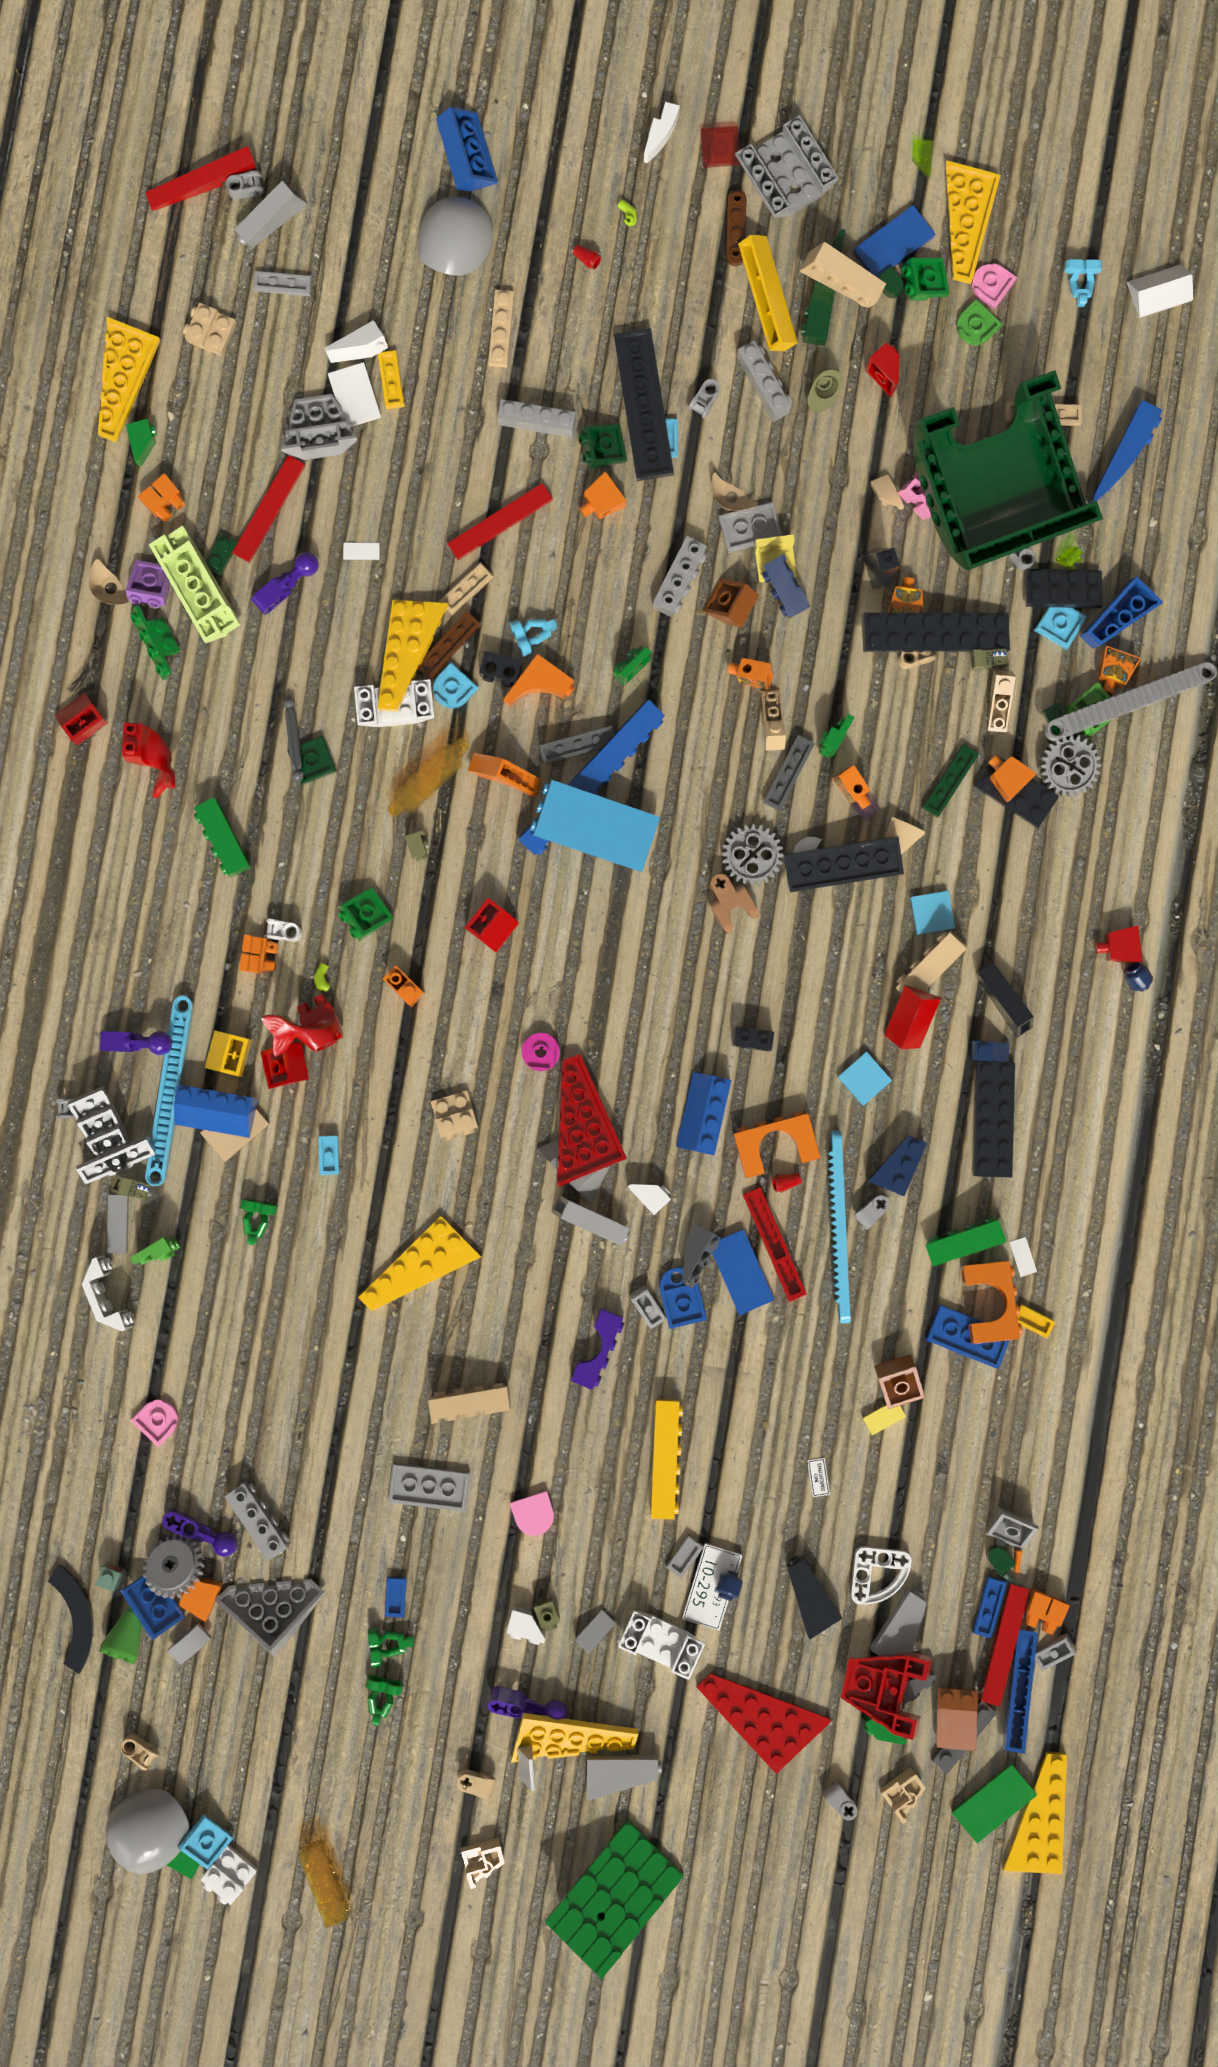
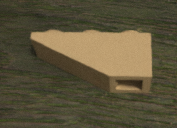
(1000, 700)
(773, 720)

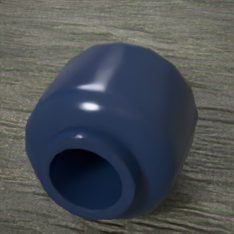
(1138, 977)
(729, 1585)

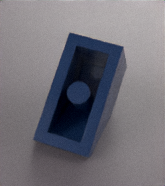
(989, 1051)

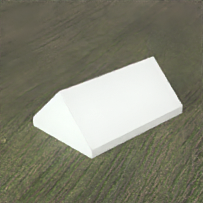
(1161, 290)

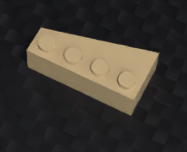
(842, 275)
(934, 963)
(469, 1403)

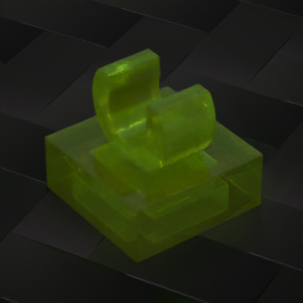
(1069, 556)

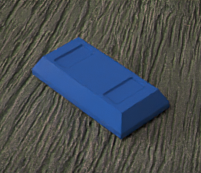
(395, 1597)

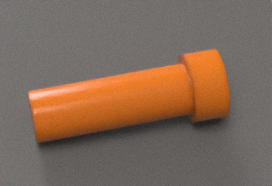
(1017, 1560)

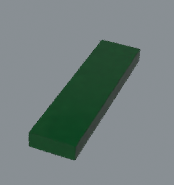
(950, 780)

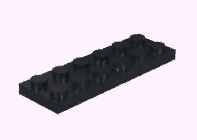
(844, 864)
(994, 1119)

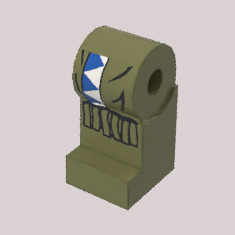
(988, 659)
(130, 1187)

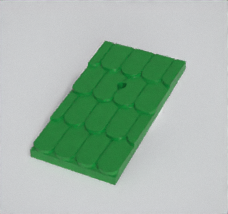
(614, 1899)

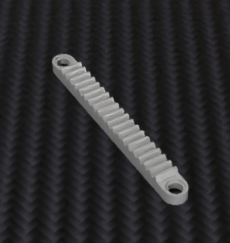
(1130, 701)

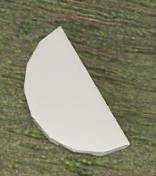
(807, 844)

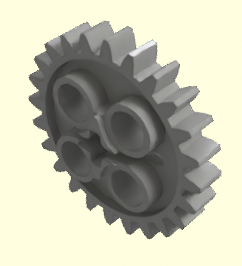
(1062, 781)
(764, 867)

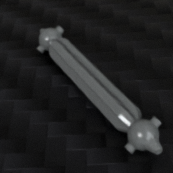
(293, 739)

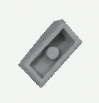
(647, 1307)
(594, 1631)
(1055, 1651)

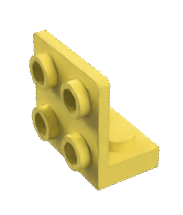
(771, 548)

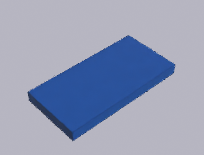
(894, 242)
(742, 1272)
(952, 1332)

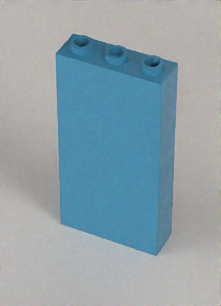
(594, 825)

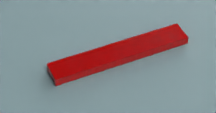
(268, 509)
(500, 521)

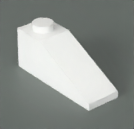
(359, 344)

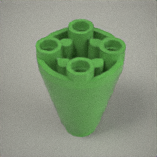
(124, 1638)

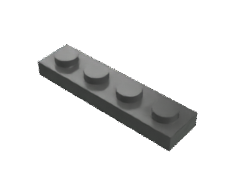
(575, 744)
(788, 773)
(947, 1758)

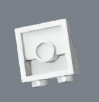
(228, 1875)

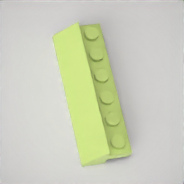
(195, 584)

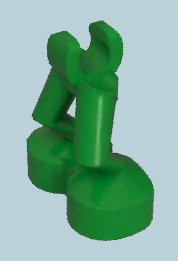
(251, 1207)
(375, 1641)
(390, 1687)

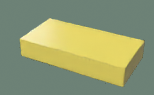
(883, 1418)

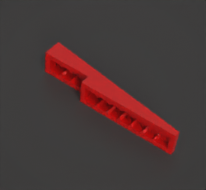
(201, 179)
(774, 1245)
(1004, 1645)

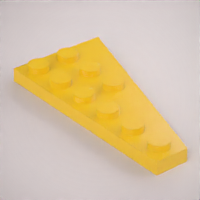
(969, 207)
(124, 369)
(408, 640)
(427, 1259)
(569, 1737)
(1041, 1827)

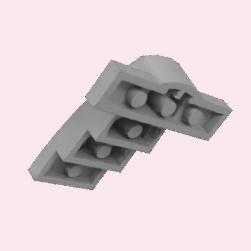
(106, 1137)

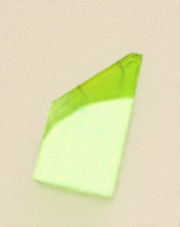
(922, 155)

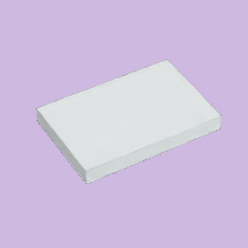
(354, 394)

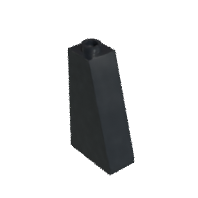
(881, 566)
(1005, 1000)
(813, 1602)

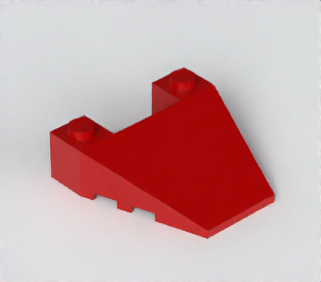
(879, 1688)

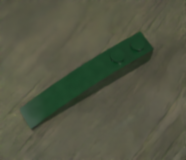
(820, 307)

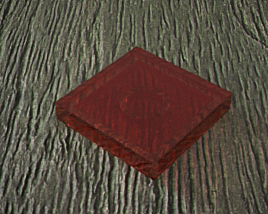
(719, 146)

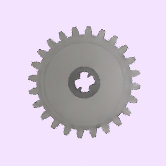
(177, 1552)

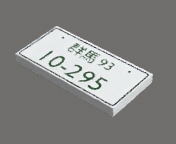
(703, 1601)

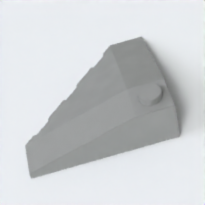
(272, 1611)

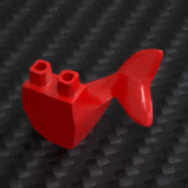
(147, 748)
(317, 1030)

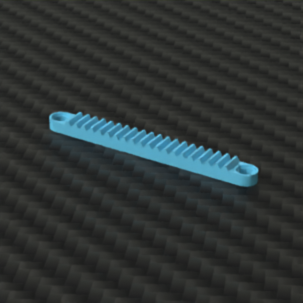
(170, 1078)
(839, 1226)

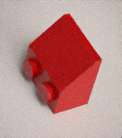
(884, 368)
(285, 1068)

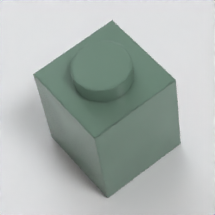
(110, 1577)

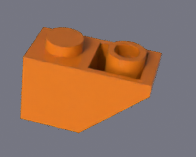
(403, 986)

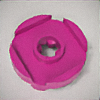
(534, 1043)

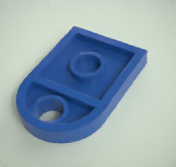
(681, 1303)

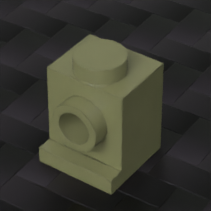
(417, 845)
(547, 1607)

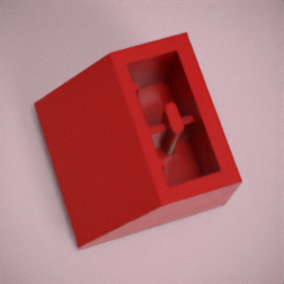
(80, 719)
(491, 925)

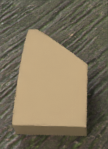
(886, 491)

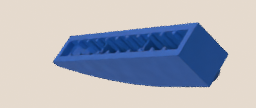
(1132, 442)
(1020, 1692)

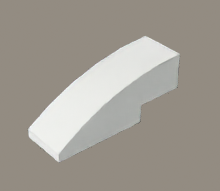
(661, 130)

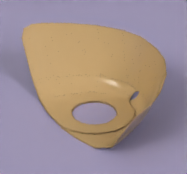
(721, 488)
(99, 578)

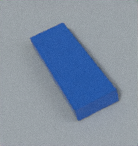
(989, 1606)

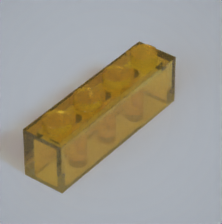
(324, 1883)

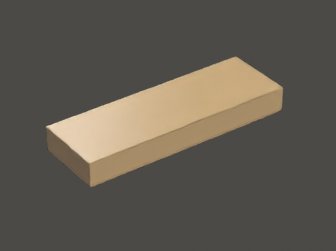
(466, 588)

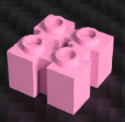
(913, 493)

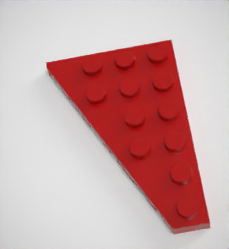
(585, 1131)
(769, 1725)

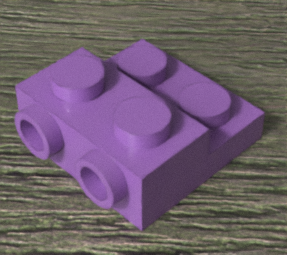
(148, 584)

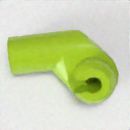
(630, 212)
(319, 978)

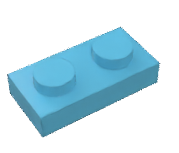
(329, 1155)

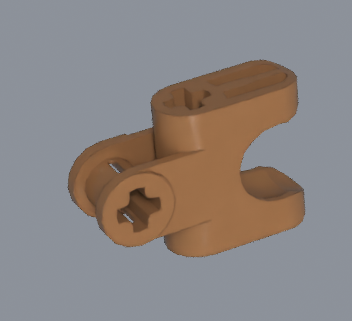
(728, 899)

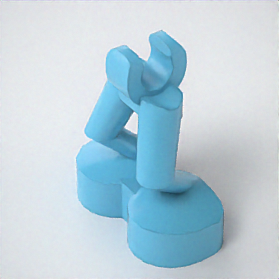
(1075, 268)
(520, 633)

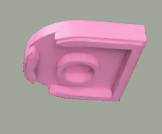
(992, 283)
(157, 1420)
(533, 1513)

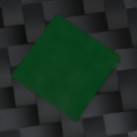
(315, 760)

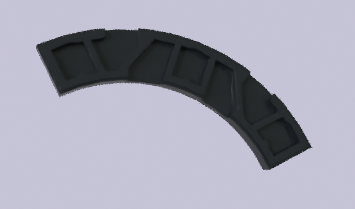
(81, 1617)

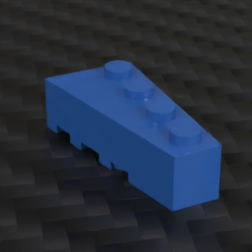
(1124, 609)

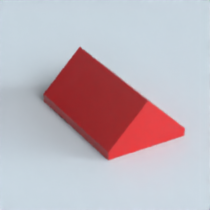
(911, 1018)

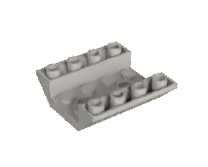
(800, 166)

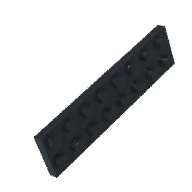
(643, 404)
(934, 632)

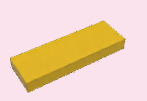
(391, 379)

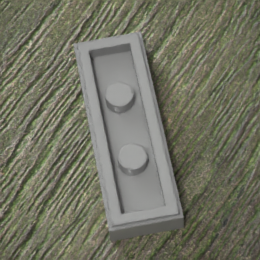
(282, 283)
(117, 1224)

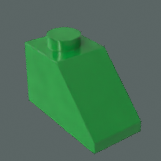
(141, 439)
(880, 1732)

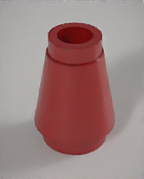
(587, 256)
(784, 1182)

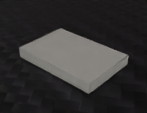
(745, 526)

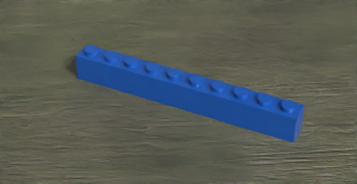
(607, 760)

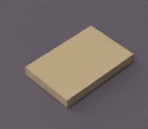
(229, 1145)

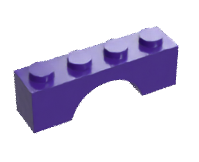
(588, 1371)

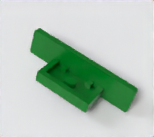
(157, 640)

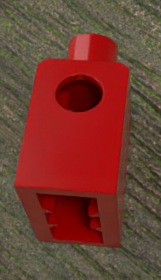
(1121, 946)

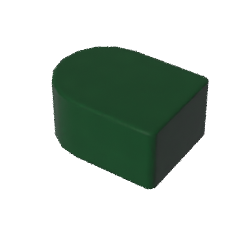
(893, 283)
(999, 1559)

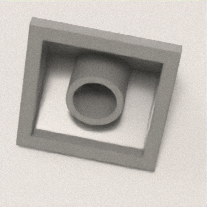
(1011, 1528)

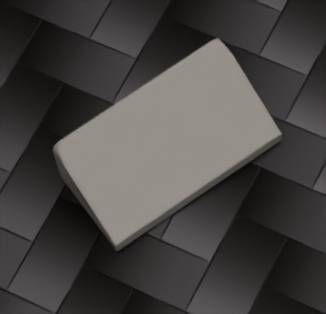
(526, 1766)

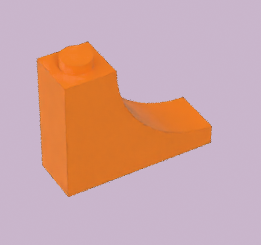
(540, 677)
(504, 772)

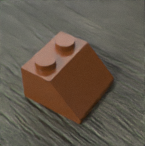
(731, 602)
(899, 1381)

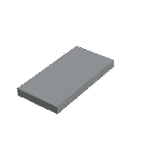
(429, 1487)

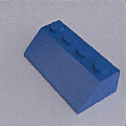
(466, 149)
(214, 1111)
(703, 1113)

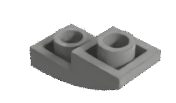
(189, 1644)

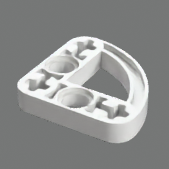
(866, 1565)

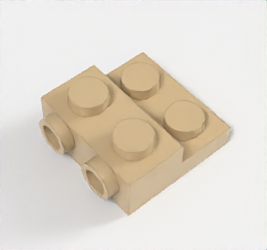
(209, 329)
(454, 1115)

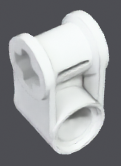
(279, 930)

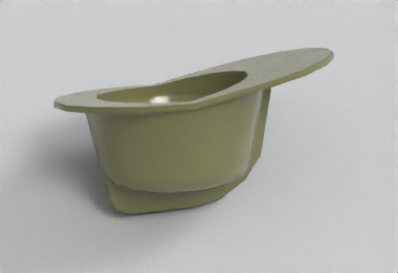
(824, 389)

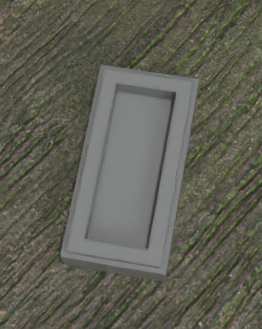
(684, 1556)

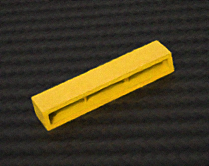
(767, 293)
(665, 1458)

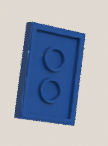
(152, 1611)

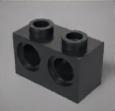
(502, 664)
(753, 1039)

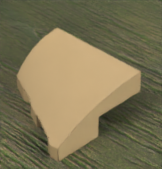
(907, 833)
(903, 1793)
(482, 1859)

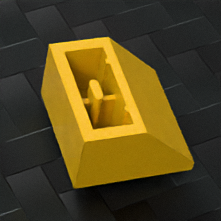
(228, 1053)

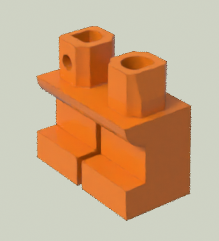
(159, 505)
(260, 947)
(1045, 1608)

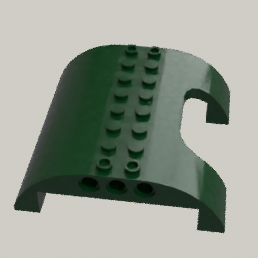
(1003, 488)

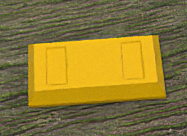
(1035, 1321)

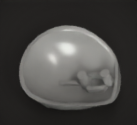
(455, 236)
(146, 1830)

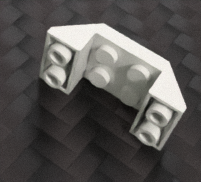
(414, 709)
(95, 1294)
(662, 1643)

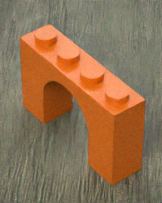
(797, 1127)
(999, 1276)

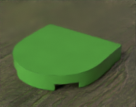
(977, 324)

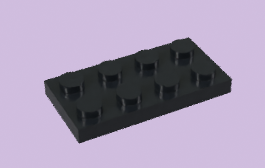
(1063, 588)
(1030, 803)

